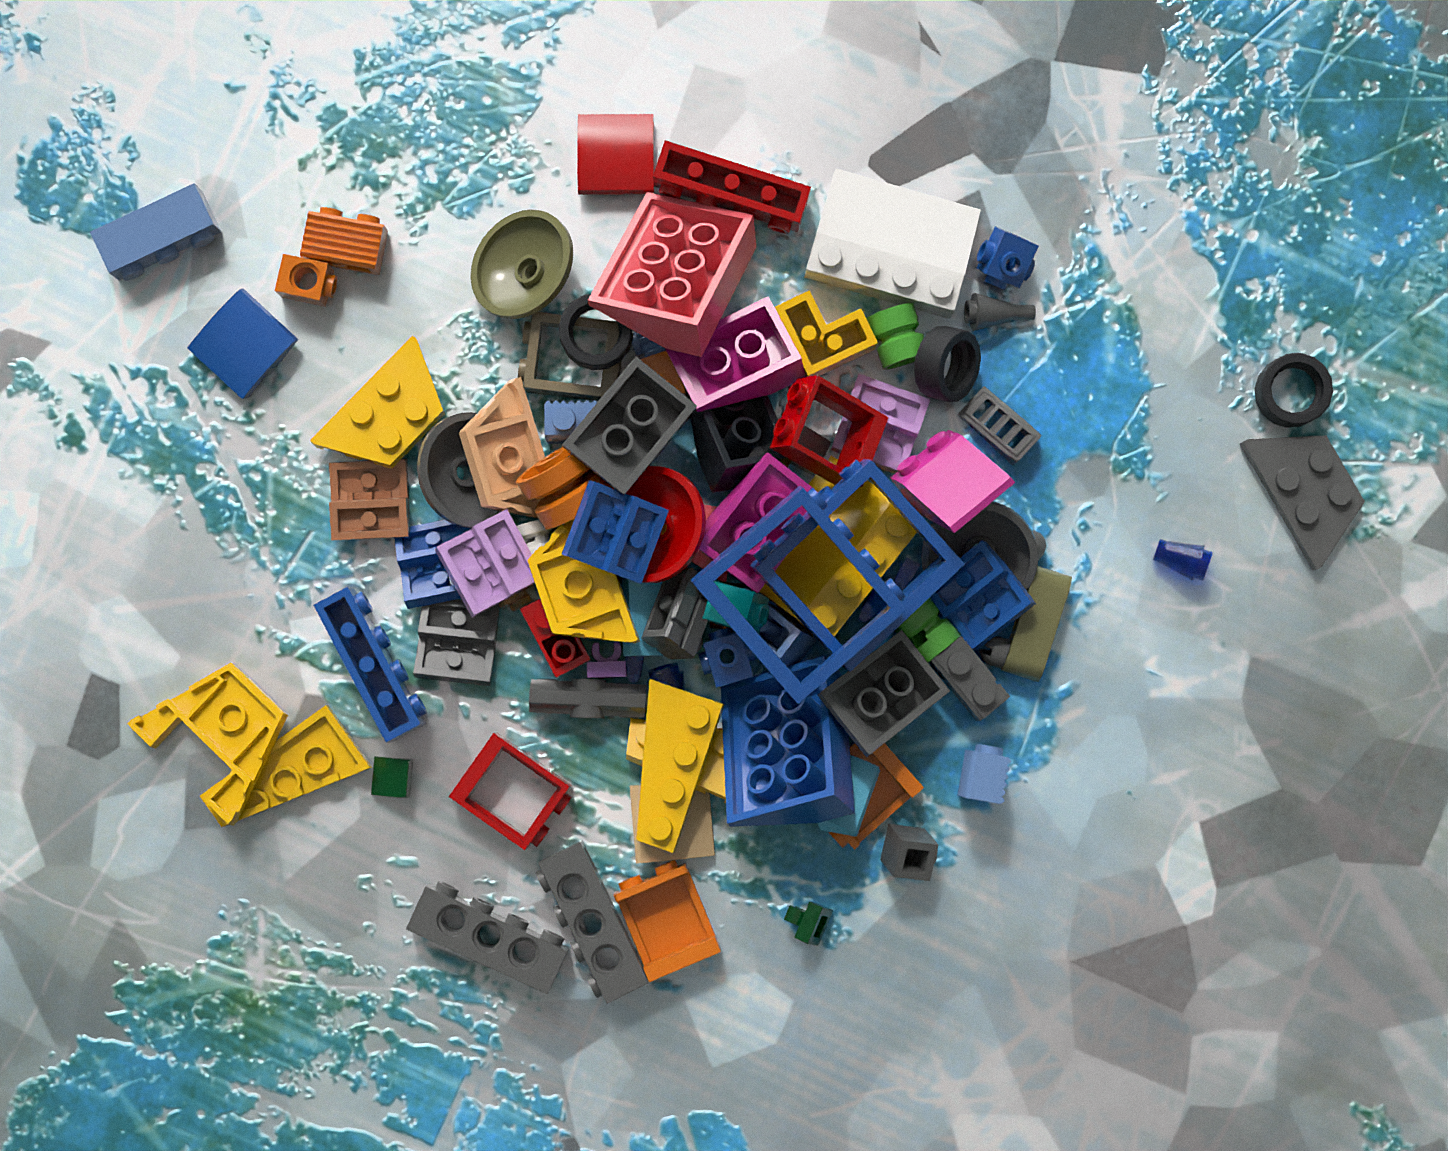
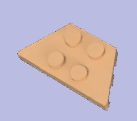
(501, 447)

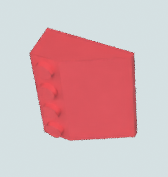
(676, 271)

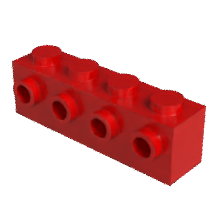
(731, 186)

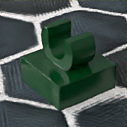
(811, 922)

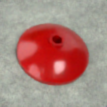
(684, 520)

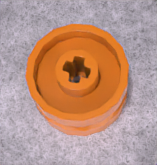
(560, 483)

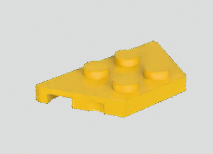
(386, 412)
(578, 596)

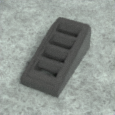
(1019, 424)

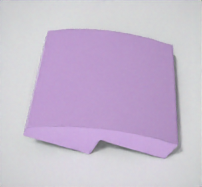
(903, 425)
(487, 563)

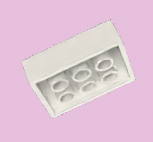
(893, 243)

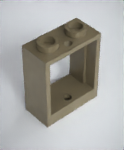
(528, 367)

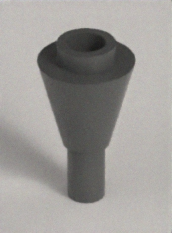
(988, 312)

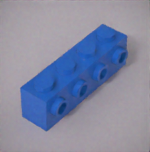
(370, 664)

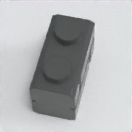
(677, 618)
(969, 679)

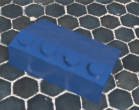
(783, 756)

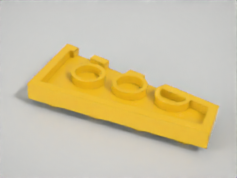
(674, 755)
(301, 762)

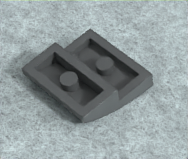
(455, 644)

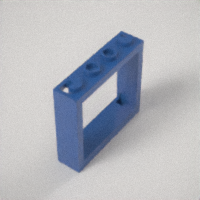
(801, 526)
(840, 536)

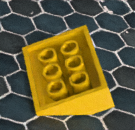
(823, 574)

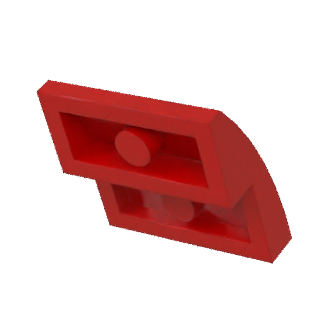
(615, 154)

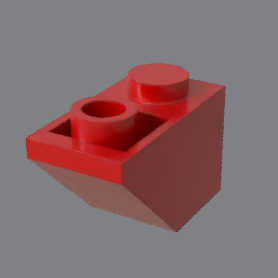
(560, 651)

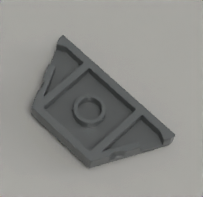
(1307, 489)

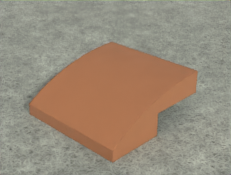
(368, 500)

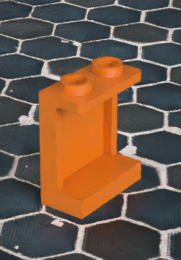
(891, 791)
(667, 920)

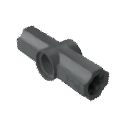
(587, 698)

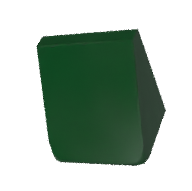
(392, 777)

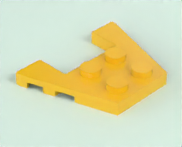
(232, 720)

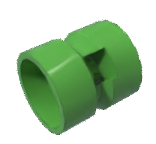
(896, 331)
(928, 631)

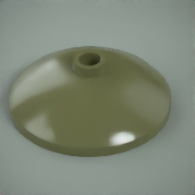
(521, 264)

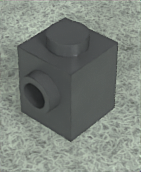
(909, 852)

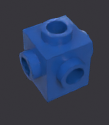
(1006, 258)
(726, 673)

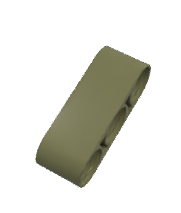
(1036, 628)

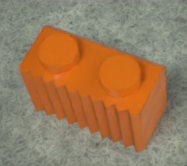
(344, 241)

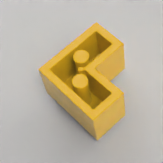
(824, 345)

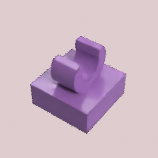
(606, 667)

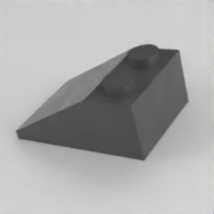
(629, 426)
(883, 693)

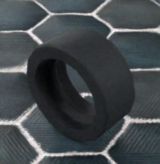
(576, 354)
(931, 363)
(1312, 367)

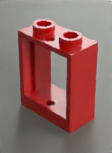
(860, 441)
(478, 770)

